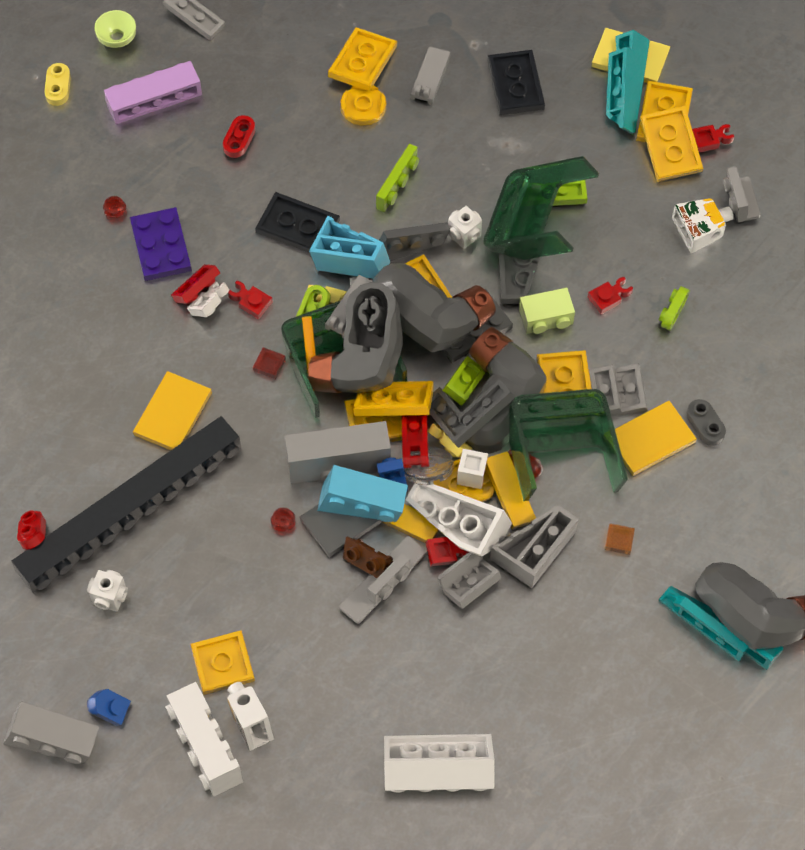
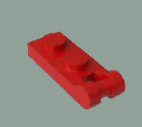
(415, 439)

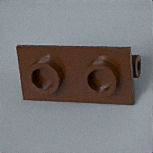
(365, 557)

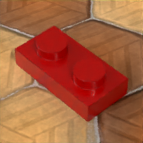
(201, 279)

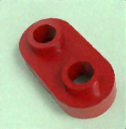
(239, 138)
(31, 529)

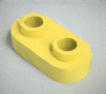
(58, 82)

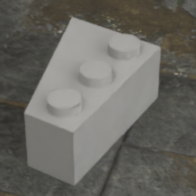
(536, 546)
(51, 733)

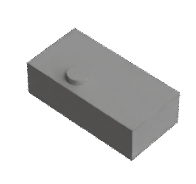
(352, 447)

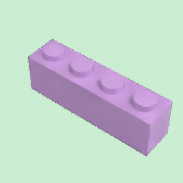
(153, 92)

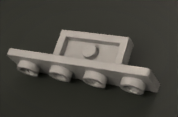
(374, 589)

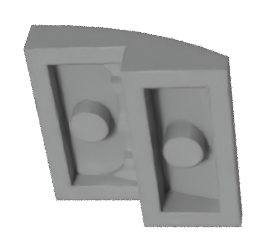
(621, 387)

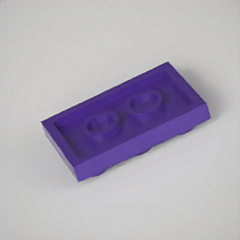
(160, 244)

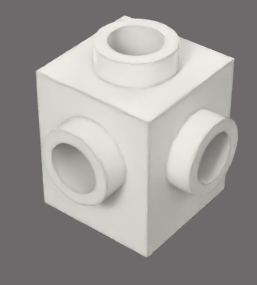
(465, 226)
(107, 590)

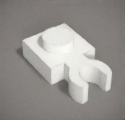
(208, 301)

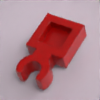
(709, 139)
(607, 296)
(252, 301)
(443, 551)

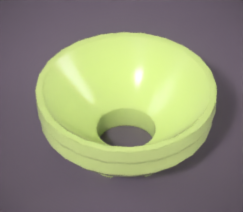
(115, 22)

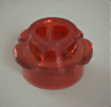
(114, 202)
(283, 513)

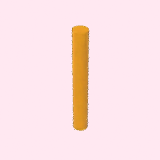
(308, 339)

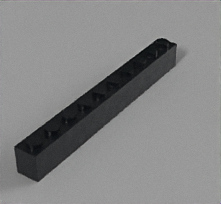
(127, 504)

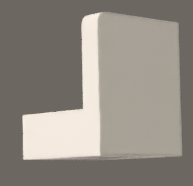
(472, 468)

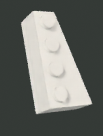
(204, 738)

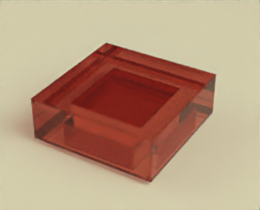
(269, 363)

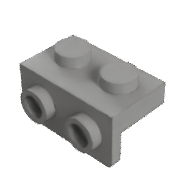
(742, 196)
(468, 579)

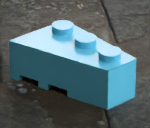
(347, 252)
(362, 495)

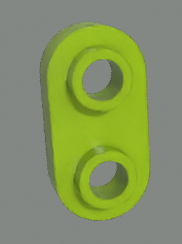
(309, 300)
(669, 315)

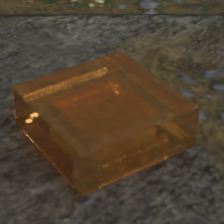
(619, 539)

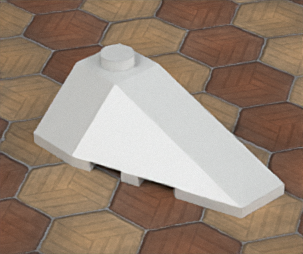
(462, 519)

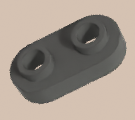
(704, 421)

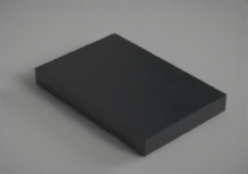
(516, 82)
(292, 221)

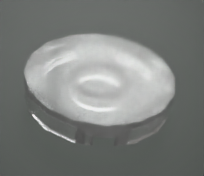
(439, 467)

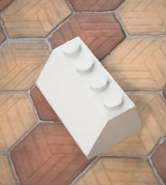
(438, 762)

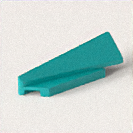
(626, 79)
(705, 621)

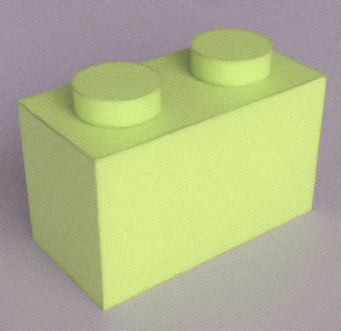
(546, 311)

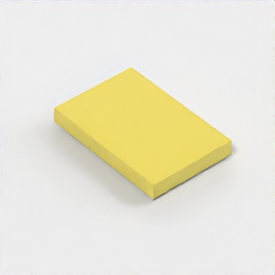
(655, 60)

